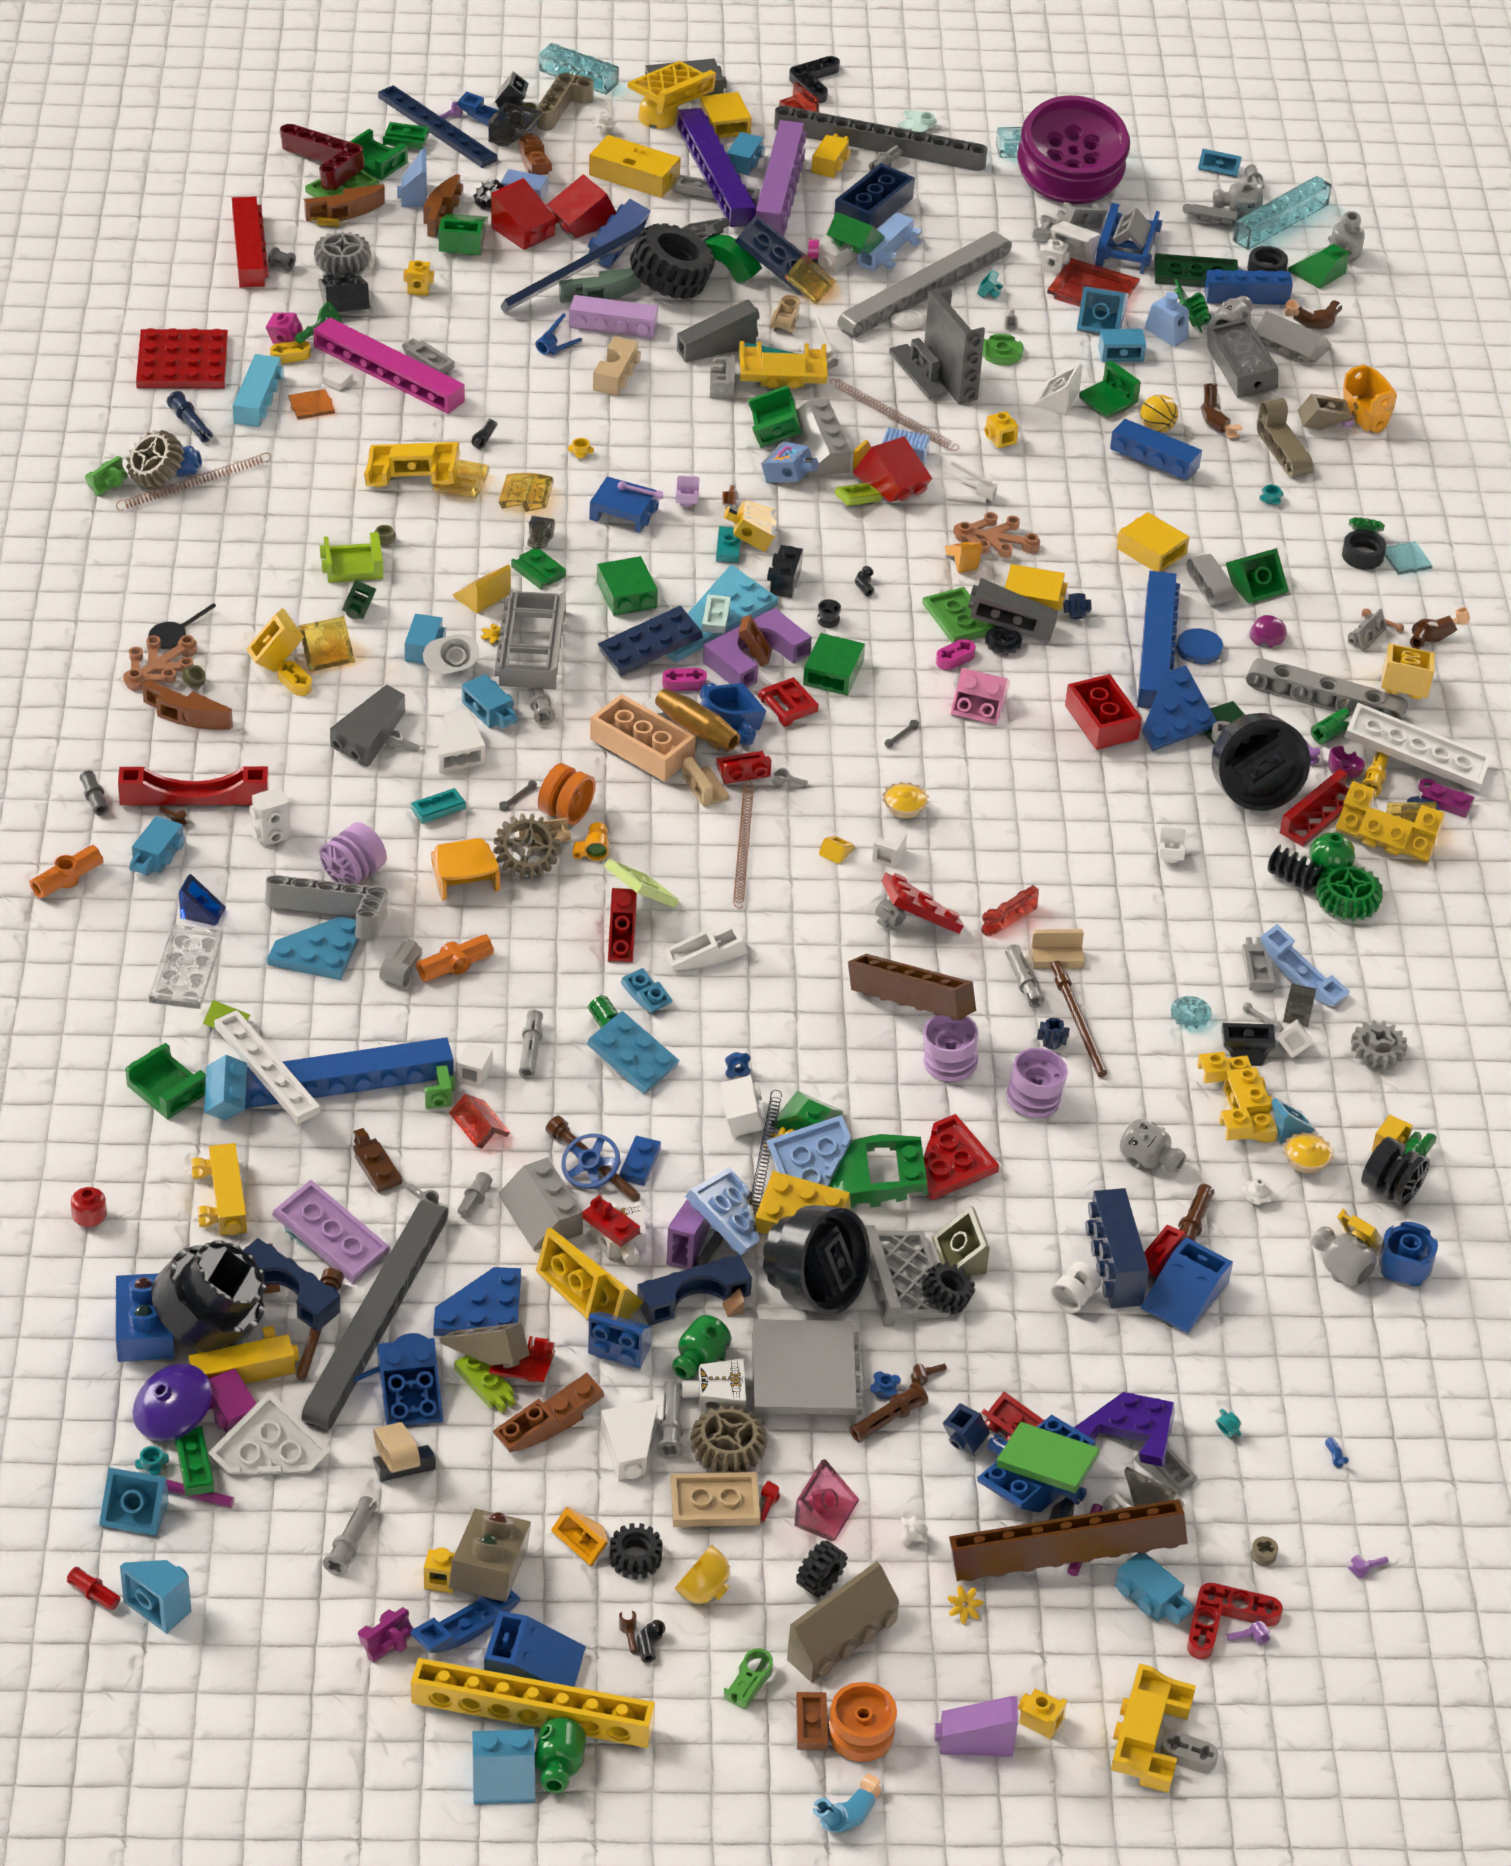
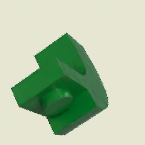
(736, 259)

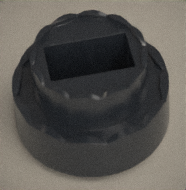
(1260, 761)
(818, 1258)
(210, 1295)

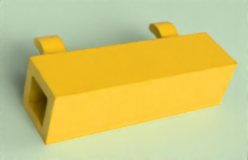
(227, 1188)
(252, 1360)

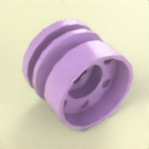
(353, 854)
(950, 1048)
(1036, 1082)

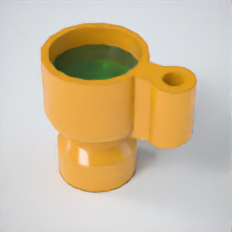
(595, 845)

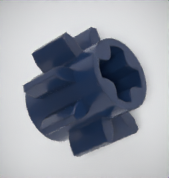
(1077, 606)
(1053, 1033)

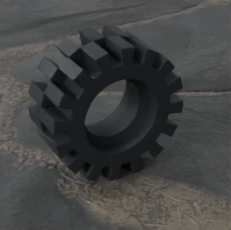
(950, 1299)
(635, 1564)
(821, 1568)

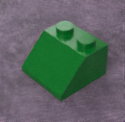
(854, 234)
(1258, 576)

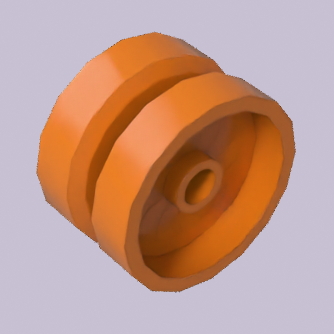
(566, 793)
(862, 1721)

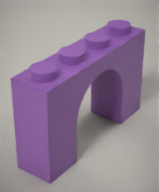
(726, 656)

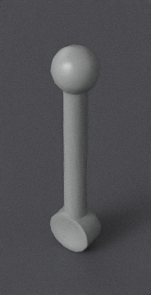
(1247, 1007)

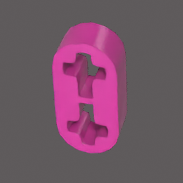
(813, 248)
(955, 654)
(684, 679)

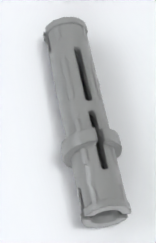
(1027, 983)
(528, 1064)

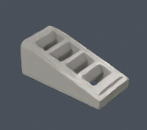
(1163, 1475)

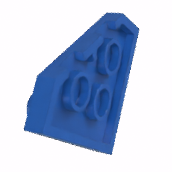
(1177, 711)
(482, 1303)

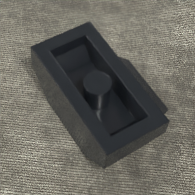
(1249, 1040)

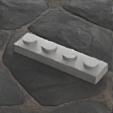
(698, 187)

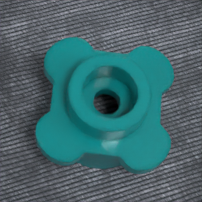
(1271, 494)
(1228, 1423)
(150, 1454)

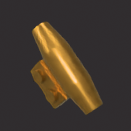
(698, 720)

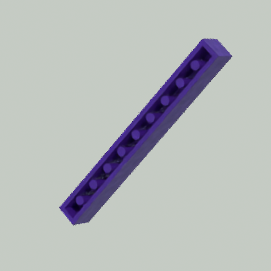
(716, 167)

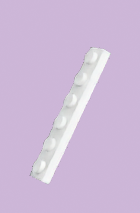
(267, 1067)

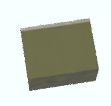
(963, 1243)

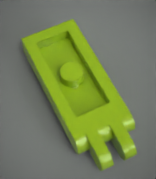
(489, 1387)

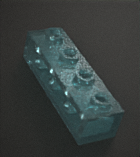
(559, 60)

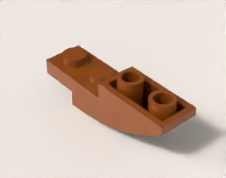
(533, 155)
(440, 202)
(345, 206)
(188, 710)
(544, 1420)

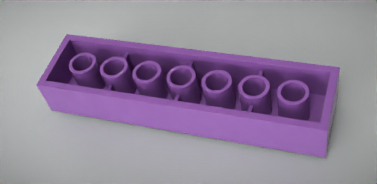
(782, 175)

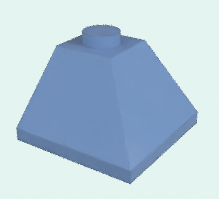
(414, 183)

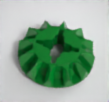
(1366, 524)

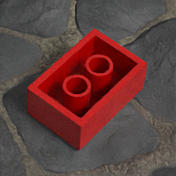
(1103, 711)

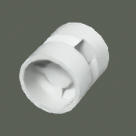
(1075, 1287)

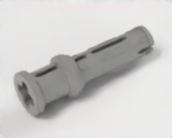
(540, 704)
(670, 1428)
(346, 1545)

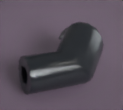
(482, 436)
(863, 581)
(648, 1638)

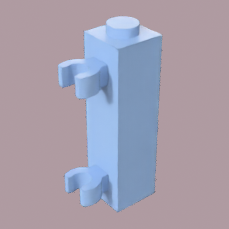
(897, 232)

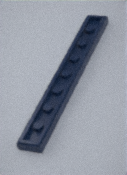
(437, 126)
(571, 269)

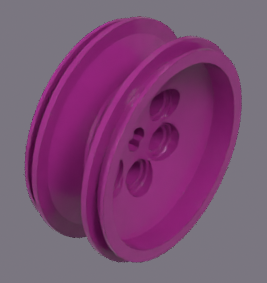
(1073, 149)

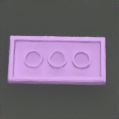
(331, 1231)

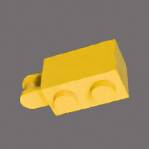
(831, 155)

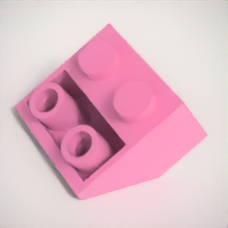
(980, 696)

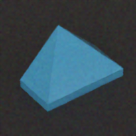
(1219, 162)
(1289, 1120)

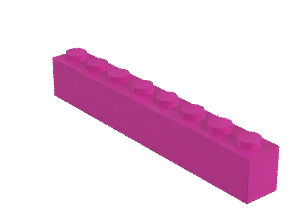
(389, 365)

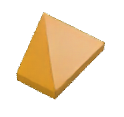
(581, 1534)

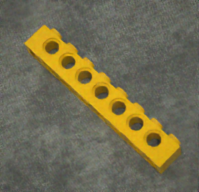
(531, 1701)

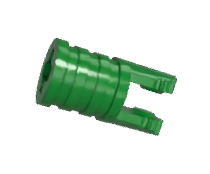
(1330, 726)
(602, 1010)
(1421, 1146)

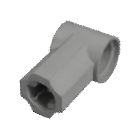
(400, 966)

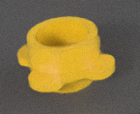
(580, 447)

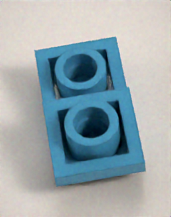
(646, 992)

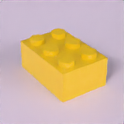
(1408, 671)
(788, 1194)

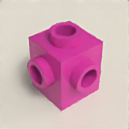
(283, 327)

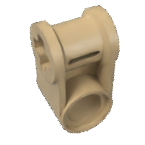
(786, 313)

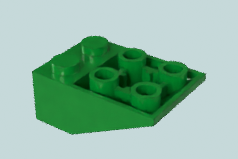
(462, 233)

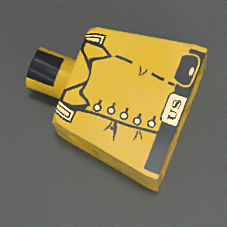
(753, 523)

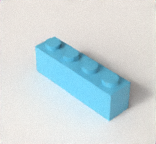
(257, 390)

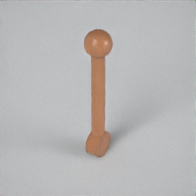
(1399, 627)

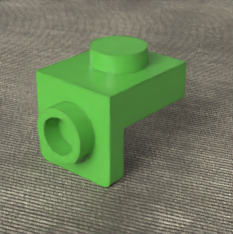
(440, 1095)

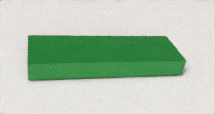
(194, 1463)

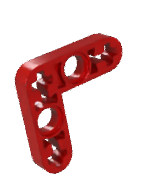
(1216, 1609)

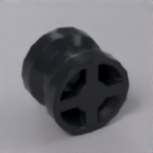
(829, 613)

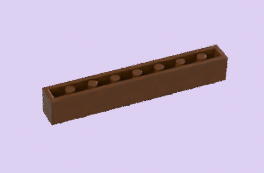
(1068, 1540)

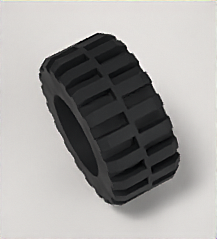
(672, 261)

